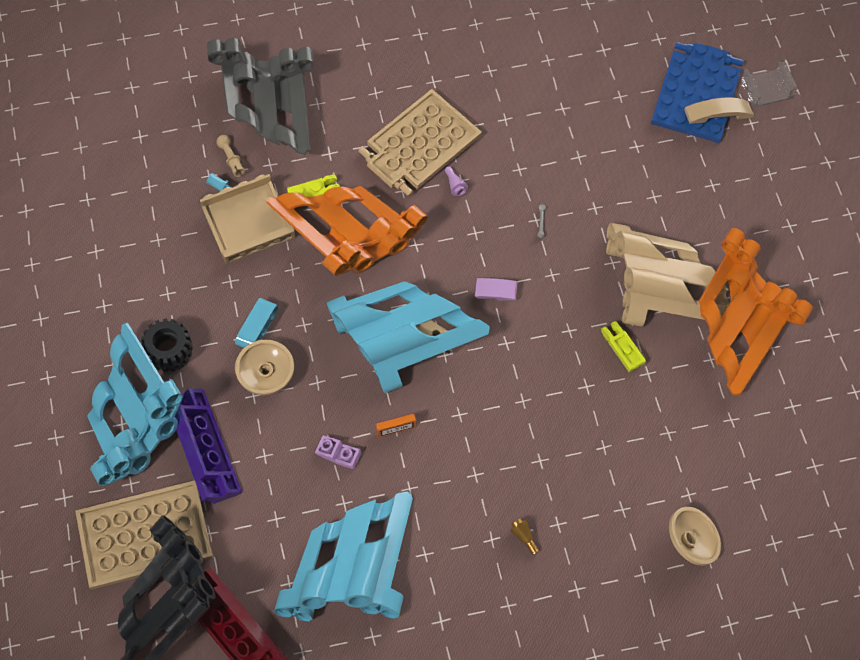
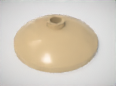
(264, 356)
(694, 536)

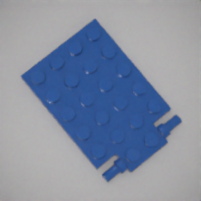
(695, 80)

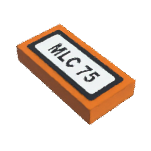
(396, 425)

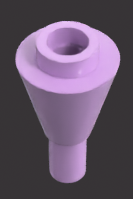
(457, 185)

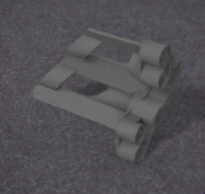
(273, 85)

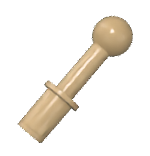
(233, 161)

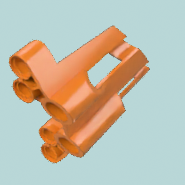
(350, 243)
(754, 309)

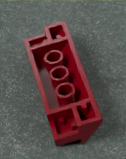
(235, 628)

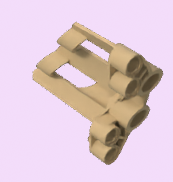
(658, 281)

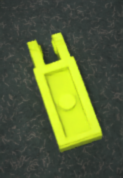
(314, 187)
(624, 347)

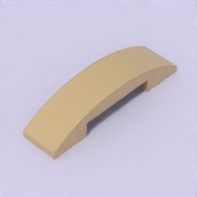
(718, 107)

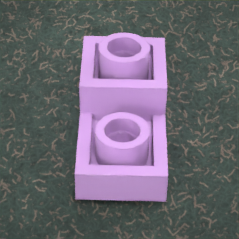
(496, 288)
(337, 452)

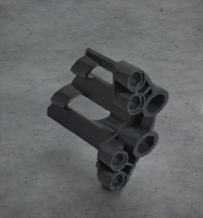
(179, 607)

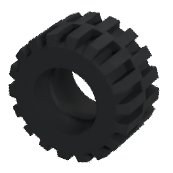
(167, 331)

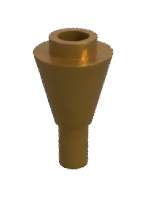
(523, 533)

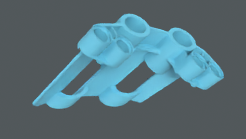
(146, 413)

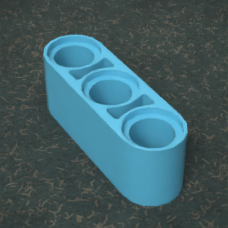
(257, 323)

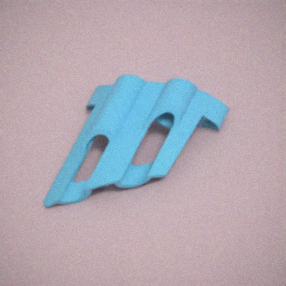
(391, 337)
(359, 571)

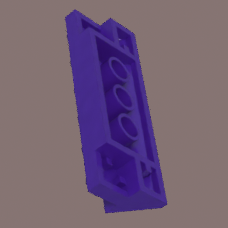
(205, 448)

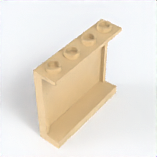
(244, 220)

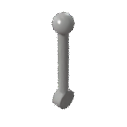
(542, 208)

